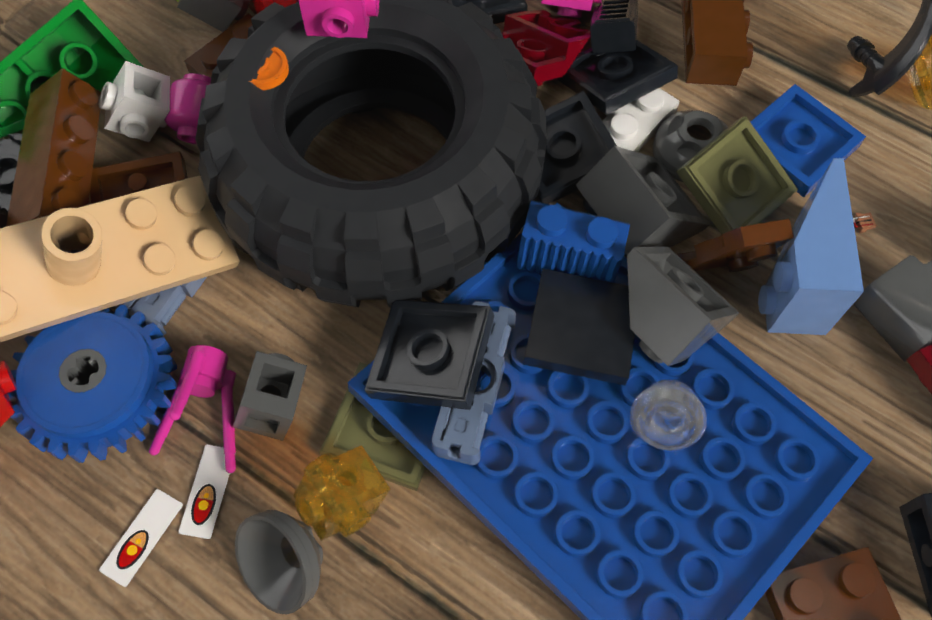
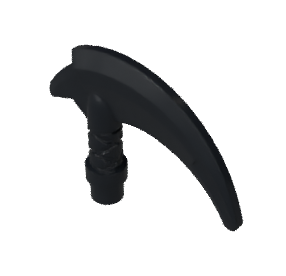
(887, 70)

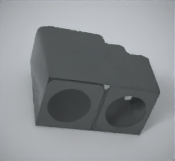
(901, 306)

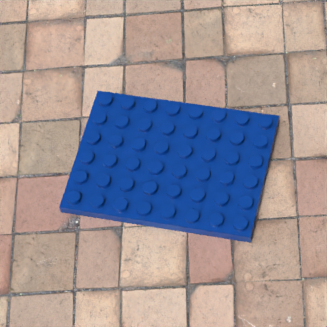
(620, 521)

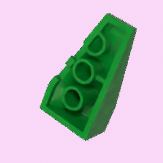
(70, 41)

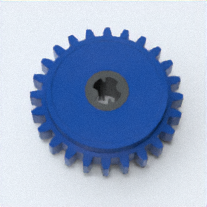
(91, 383)

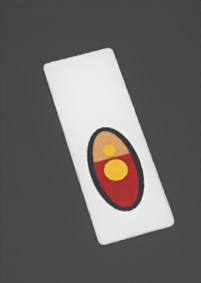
(205, 494)
(140, 538)

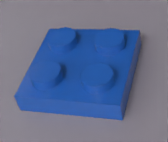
(805, 136)

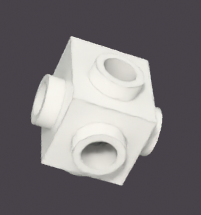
(136, 102)

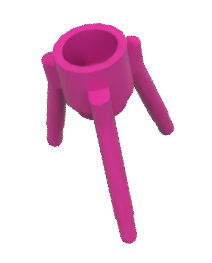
(201, 376)

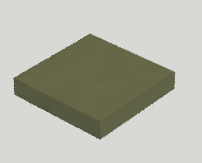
(737, 178)
(358, 426)

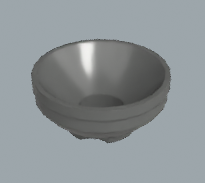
(673, 143)
(278, 560)

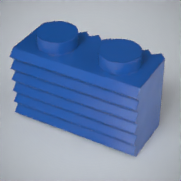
(572, 242)

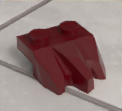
(545, 42)

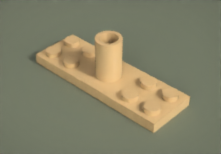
(126, 253)

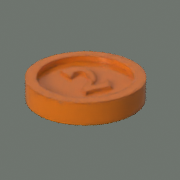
(273, 71)

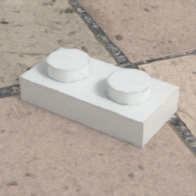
(639, 120)

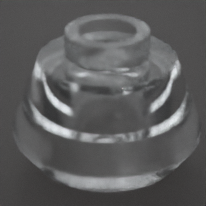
(668, 416)

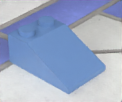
(820, 267)

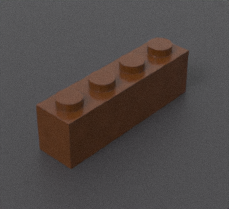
(715, 41)
(56, 149)

